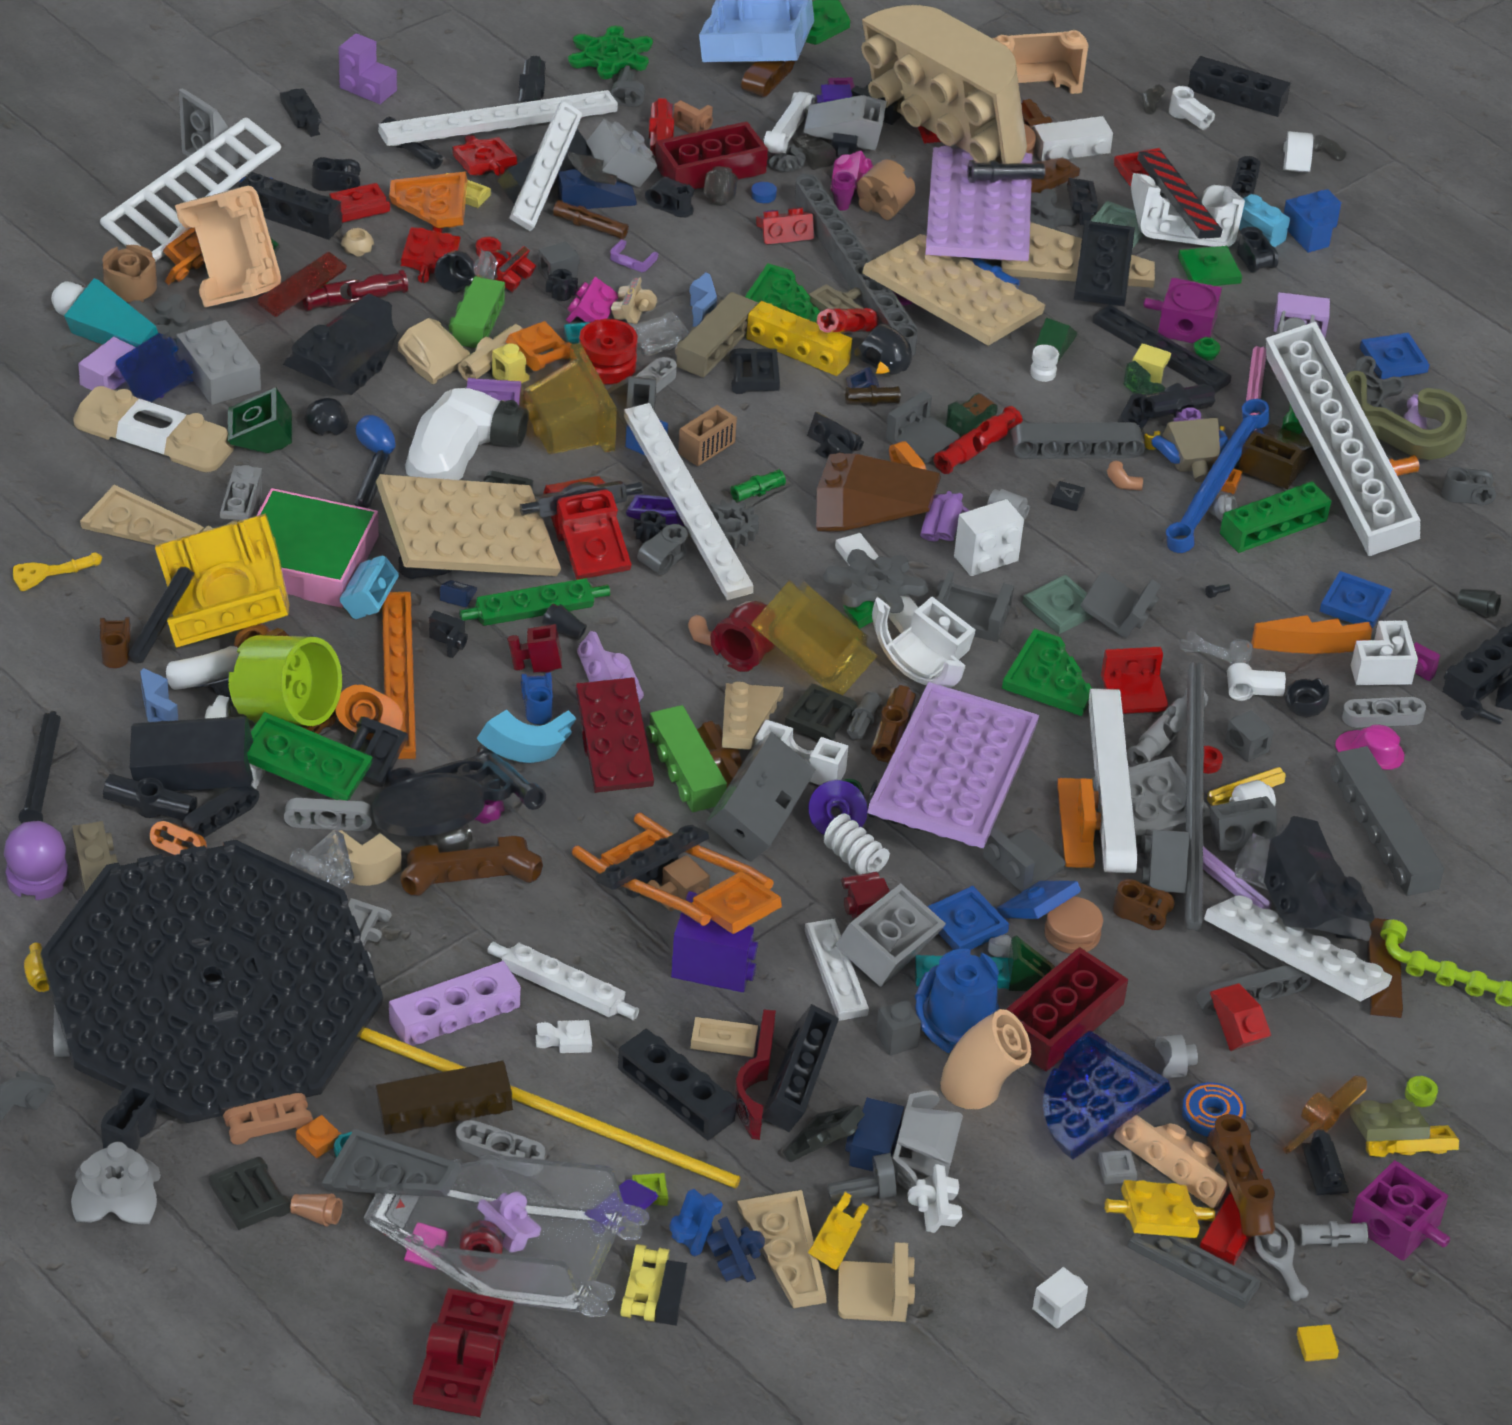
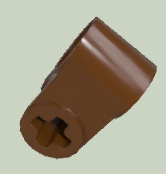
(115, 641)
(1140, 904)

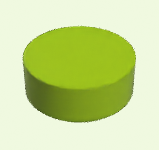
(1421, 1091)

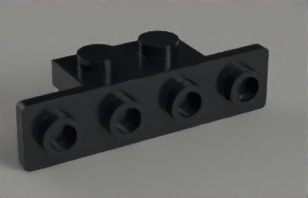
(649, 863)

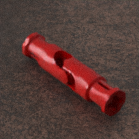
(847, 320)
(977, 440)

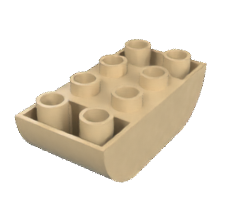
(947, 80)

